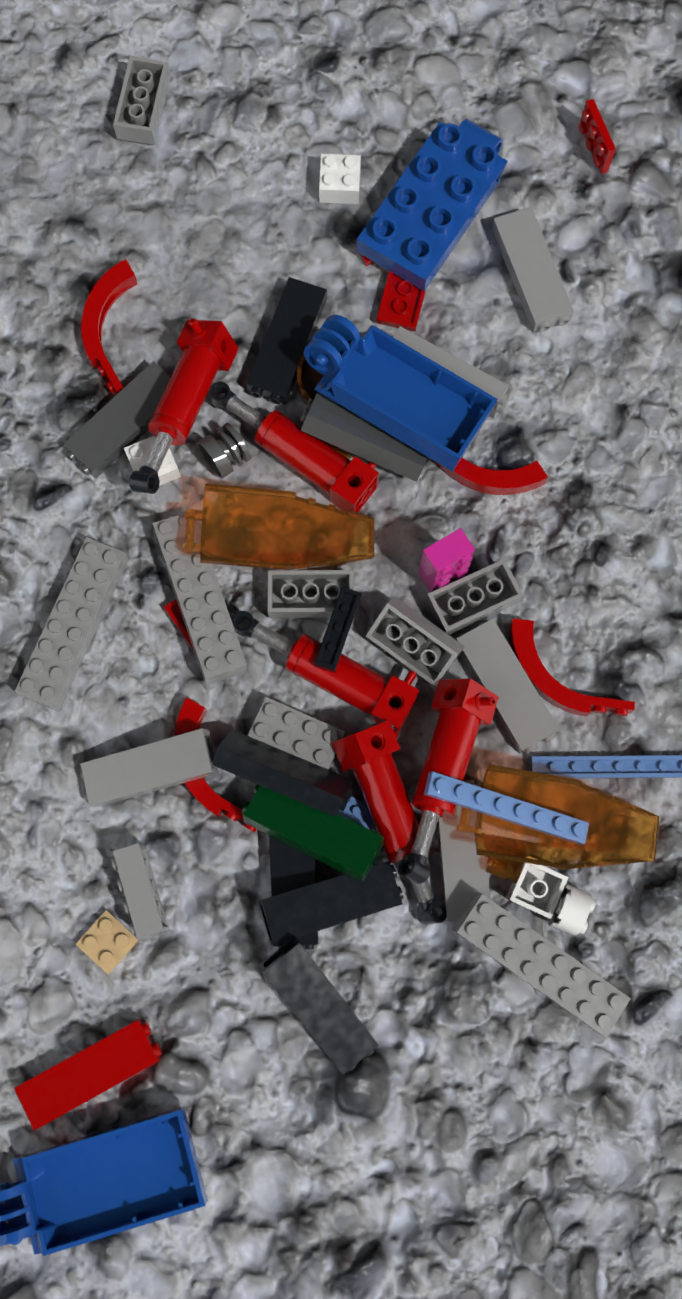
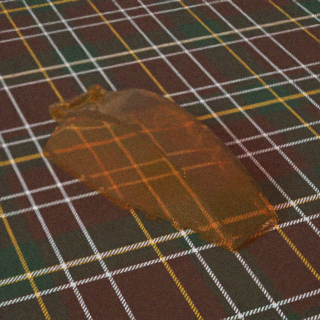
(276, 530)
(615, 830)

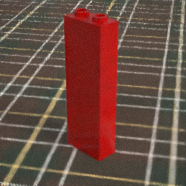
(88, 1073)

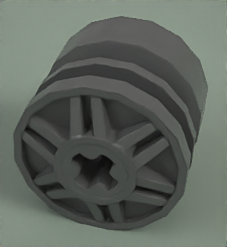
(227, 448)

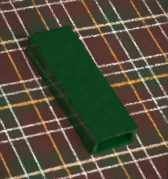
(313, 832)

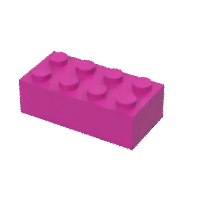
(446, 560)

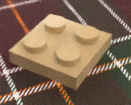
(107, 942)

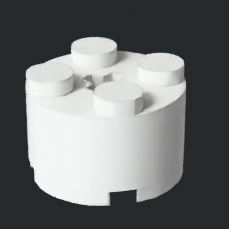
(572, 911)

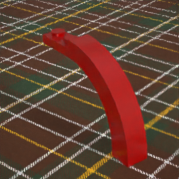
(101, 298)
(498, 481)
(549, 688)
(190, 720)

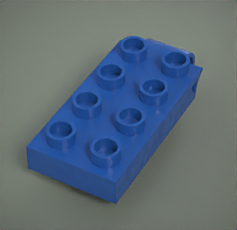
(434, 202)
(398, 389)
(102, 1184)

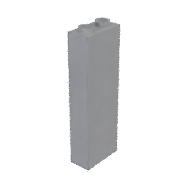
(532, 270)
(457, 366)
(500, 672)
(148, 768)
(460, 865)

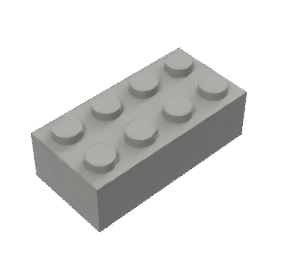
(142, 100)
(305, 592)
(474, 597)
(414, 641)
(295, 733)
(140, 891)

